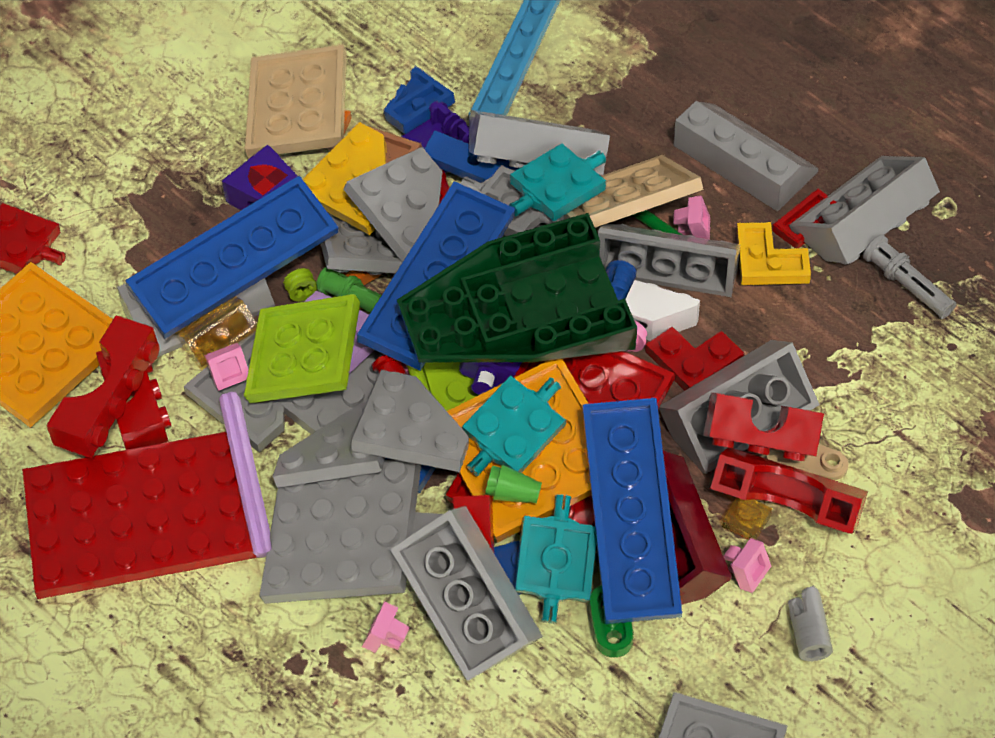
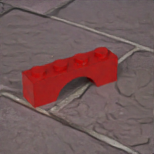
(85, 420)
(819, 497)

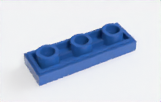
(455, 158)

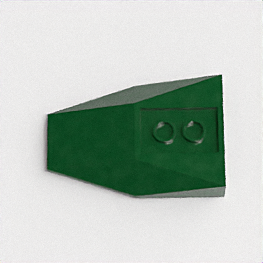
(521, 301)

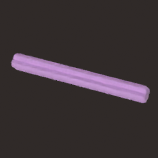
(246, 473)

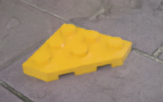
(353, 156)

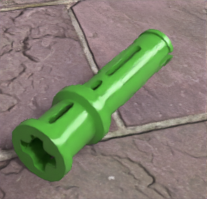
(339, 285)

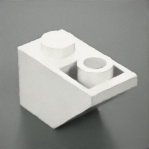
(661, 308)

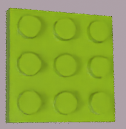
(302, 349)

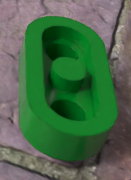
(604, 631)

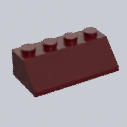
(697, 551)

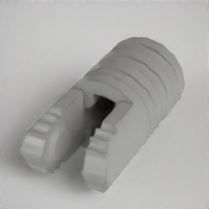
(810, 626)

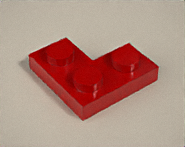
(692, 364)

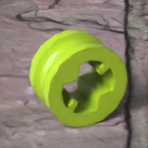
(300, 284)

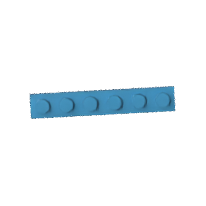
(515, 56)

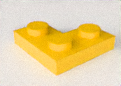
(765, 265)

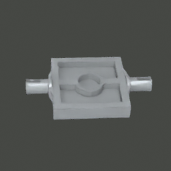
(499, 188)

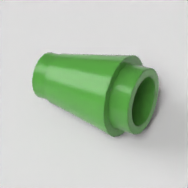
(512, 486)

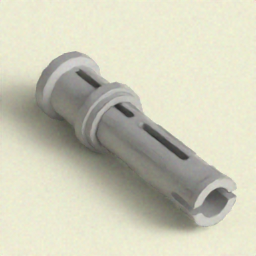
(898, 267)

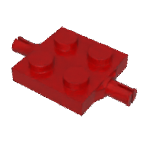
(26, 239)

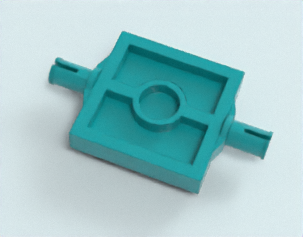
(557, 182)
(514, 425)
(555, 559)

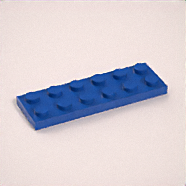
(455, 229)
(231, 256)
(631, 511)

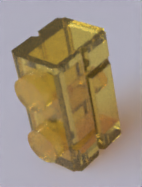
(217, 330)

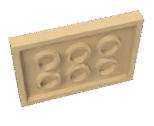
(296, 100)
(639, 189)

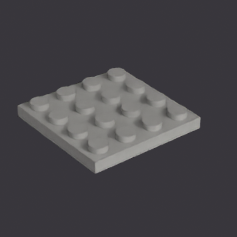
(339, 536)

